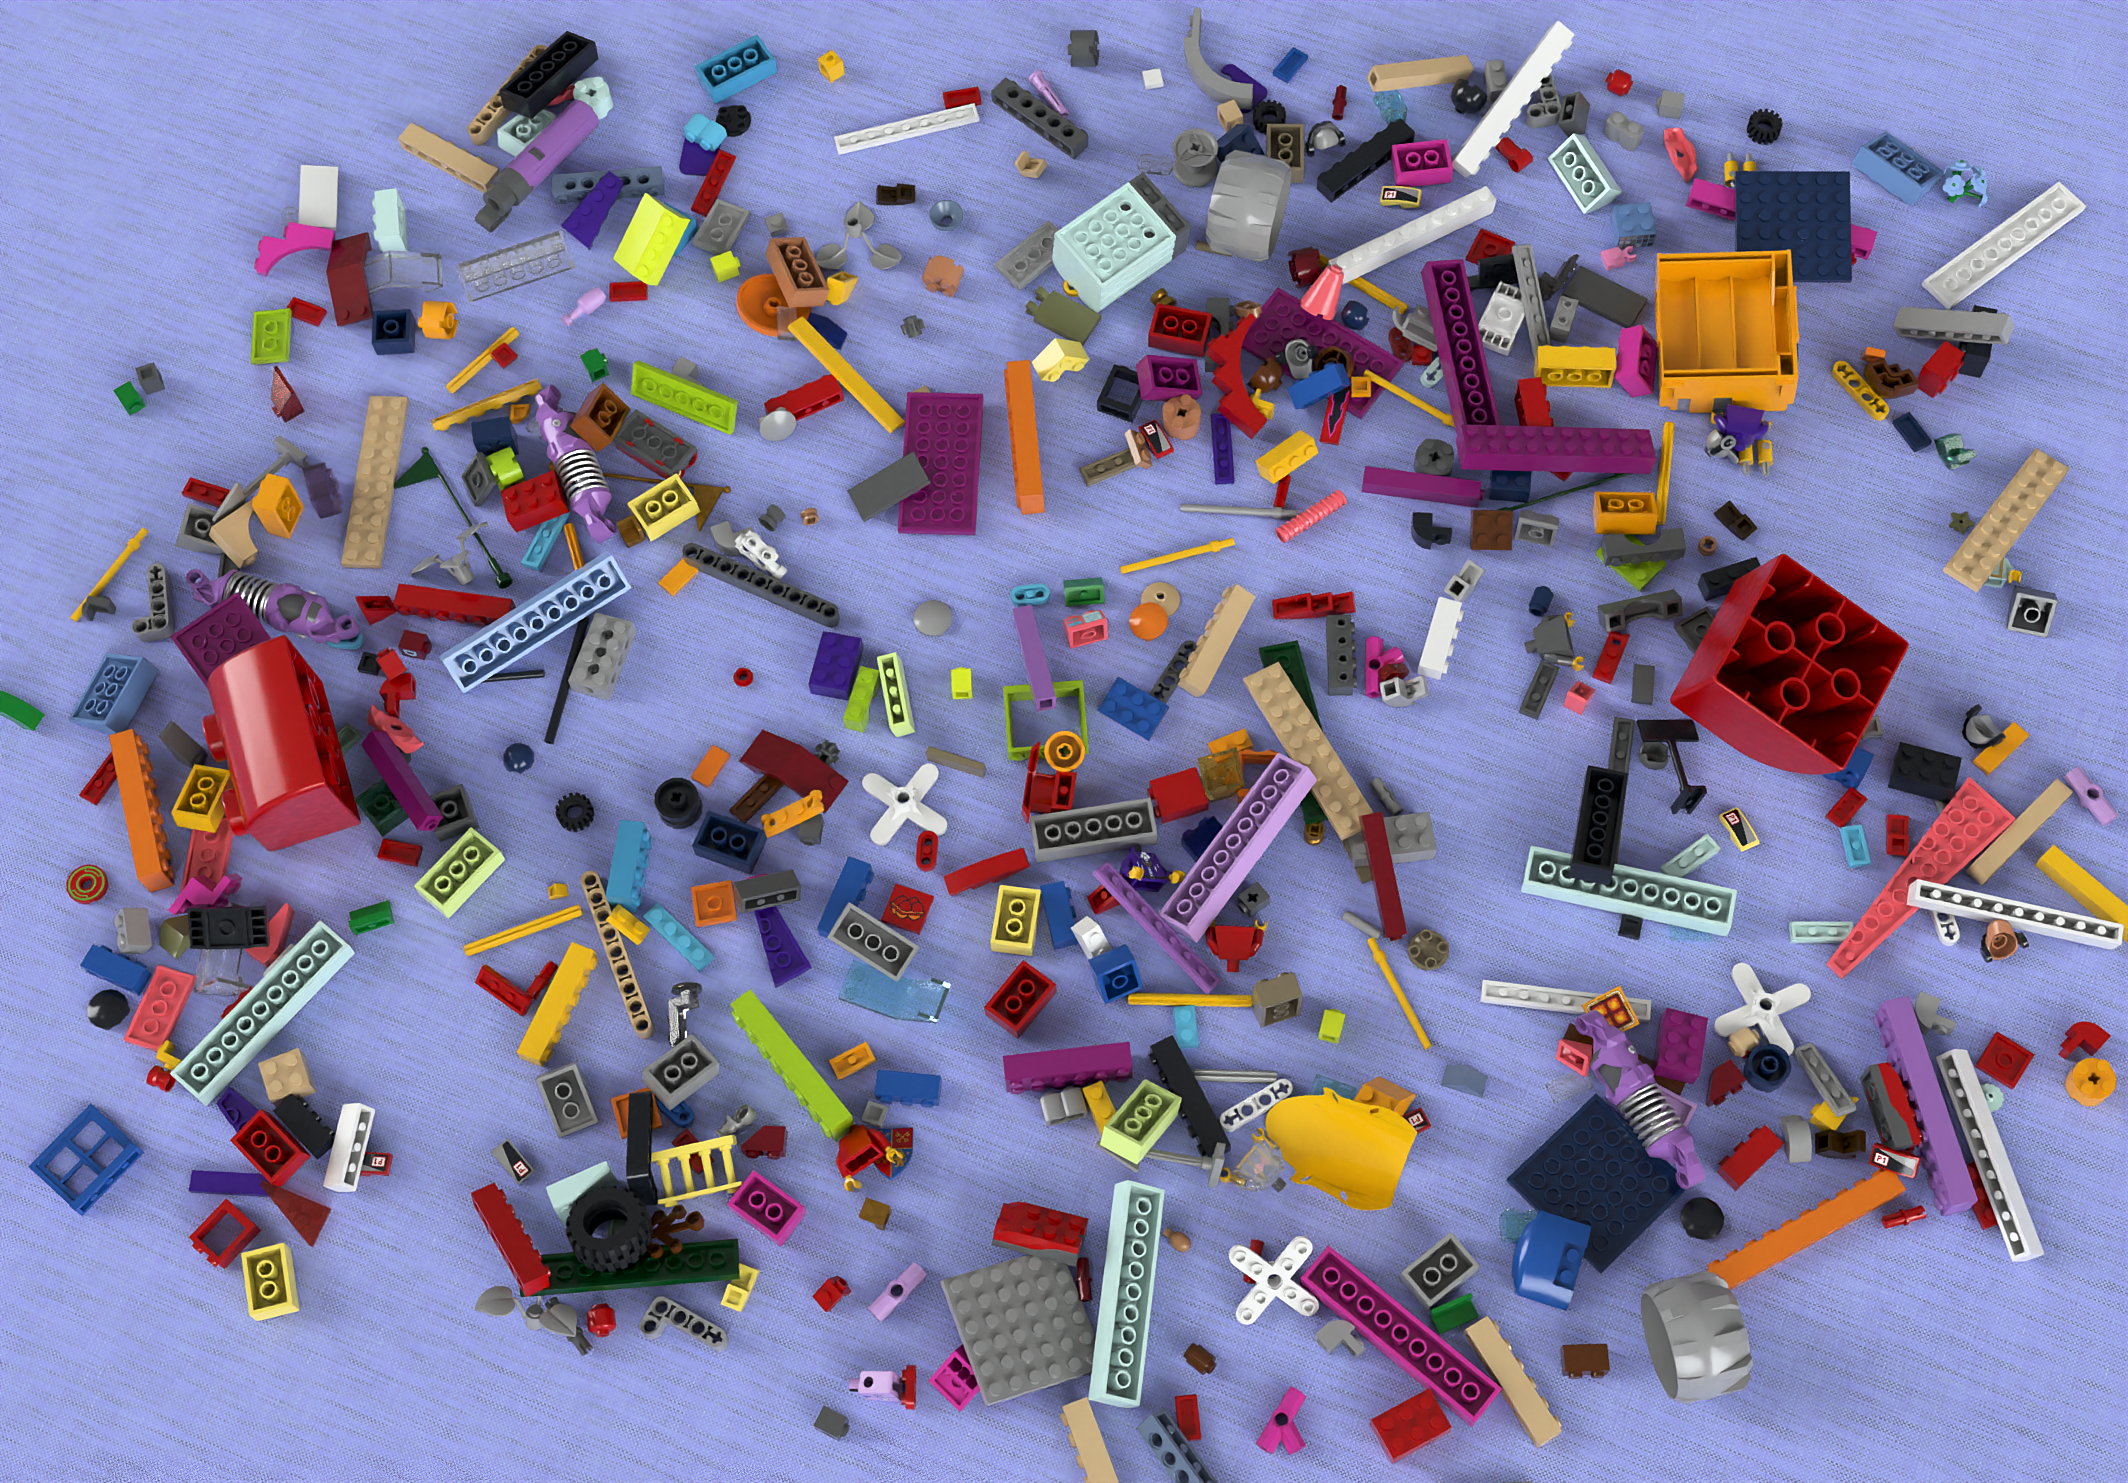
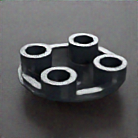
(734, 119)
(107, 1009)
(1702, 1218)

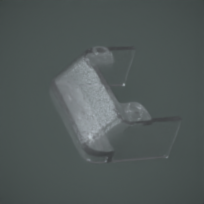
(219, 971)

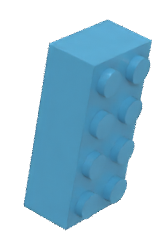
(736, 69)
(629, 865)

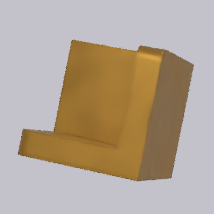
(630, 531)
(875, 1213)

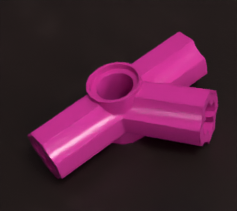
(1375, 656)
(1285, 1433)

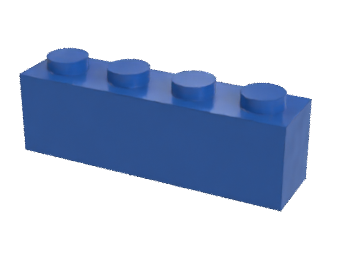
(848, 889)

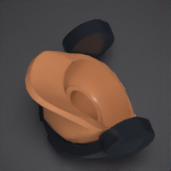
(2001, 941)

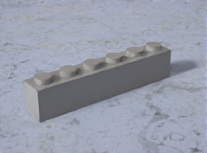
(1954, 325)

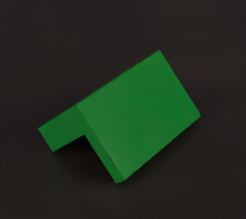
(1083, 591)
(371, 917)
(1453, 1314)

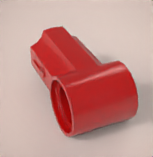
(1516, 157)

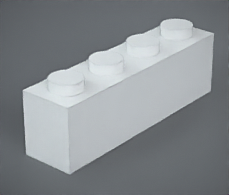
(1439, 638)
(349, 1147)

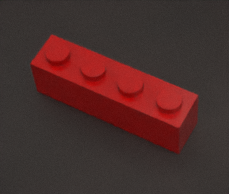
(808, 398)

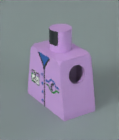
(878, 1385)

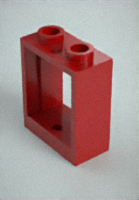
(236, 1246)

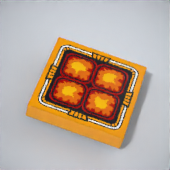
(1614, 1009)

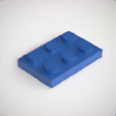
(1133, 708)

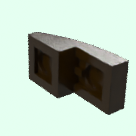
(898, 195)
(1734, 521)

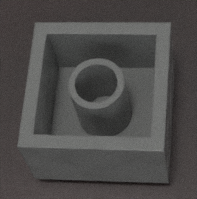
(456, 812)

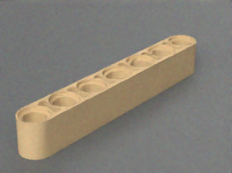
(493, 113)
(2019, 831)

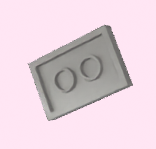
(721, 227)

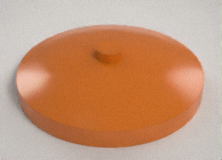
(758, 304)

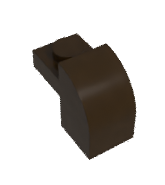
(1840, 1145)

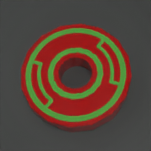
(79, 876)

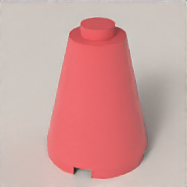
(1324, 293)

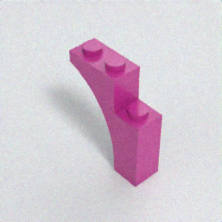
(298, 238)

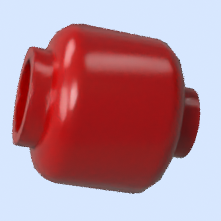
(1619, 82)
(601, 1320)

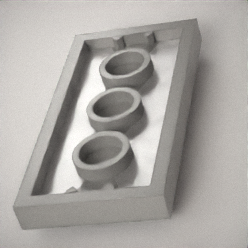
(1029, 257)

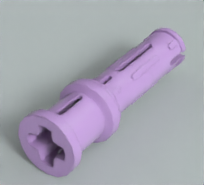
(1045, 88)

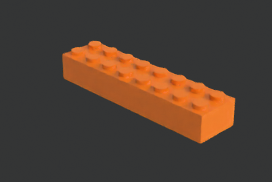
(1023, 437)
(141, 810)

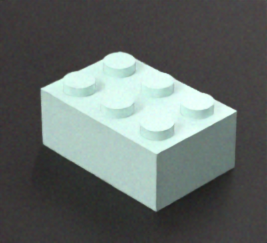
(389, 221)

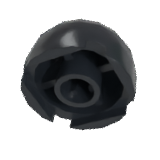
(1467, 98)

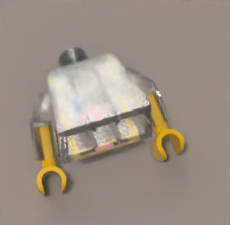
(1259, 1166)

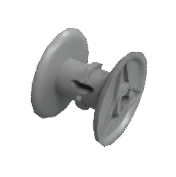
(1195, 157)

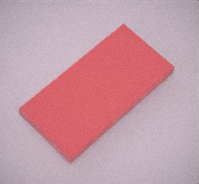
(208, 853)
(160, 1008)

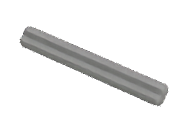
(1226, 1075)

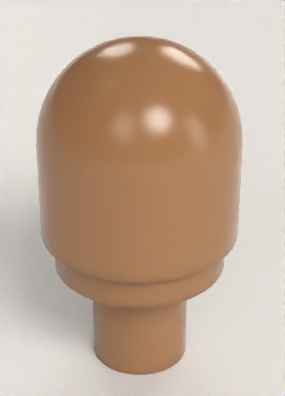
(1178, 1240)

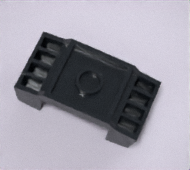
(228, 926)

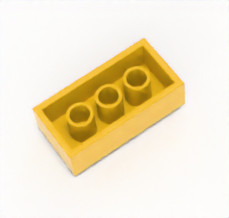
(1575, 366)

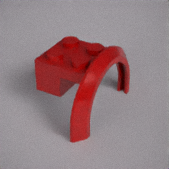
(1046, 792)

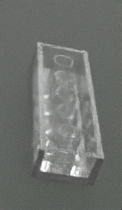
(515, 266)

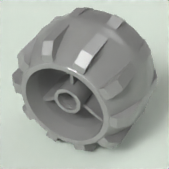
(1248, 205)
(1696, 1337)

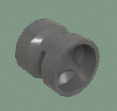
(772, 517)

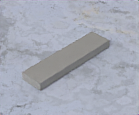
(1824, 1080)

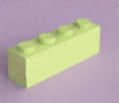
(896, 694)

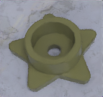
(1960, 527)

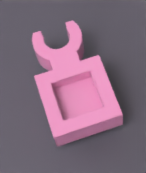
(1616, 258)

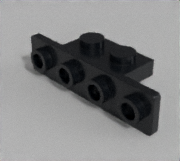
(1492, 271)

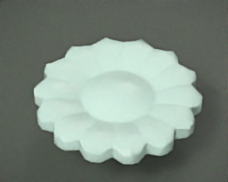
(1993, 1096)

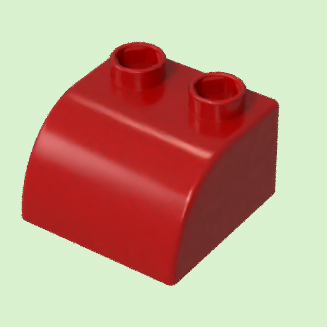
(1790, 670)
(278, 747)

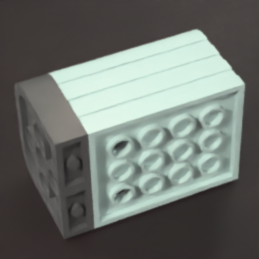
(1119, 242)

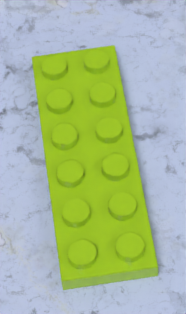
(684, 397)

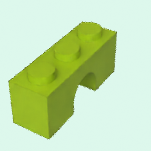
(864, 689)

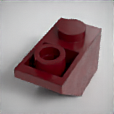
(1722, 1082)
(768, 1142)

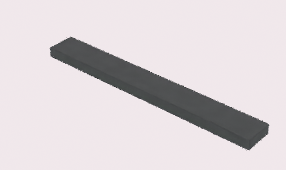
(1621, 751)

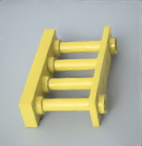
(683, 1154)

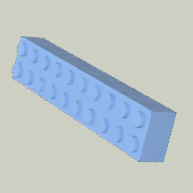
(534, 622)

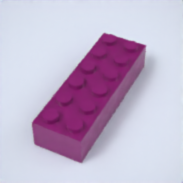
(1067, 1067)

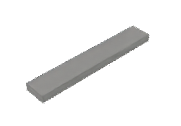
(1531, 296)

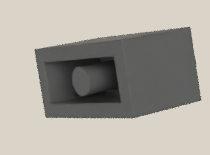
(1574, 114)

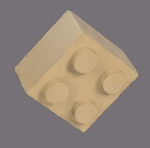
(287, 1076)

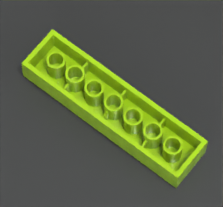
(792, 1065)

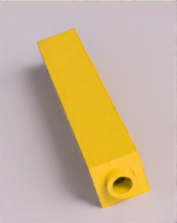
(2084, 888)

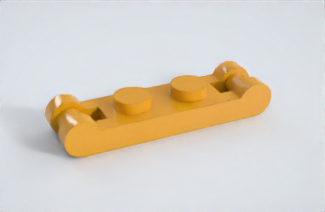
(793, 814)

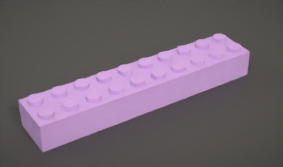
(1237, 847)

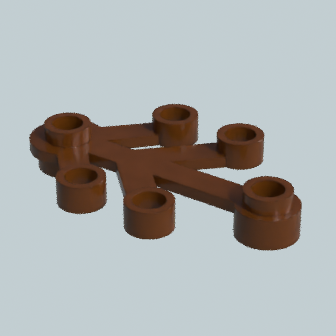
(693, 1221)

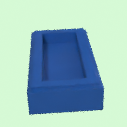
(1290, 65)

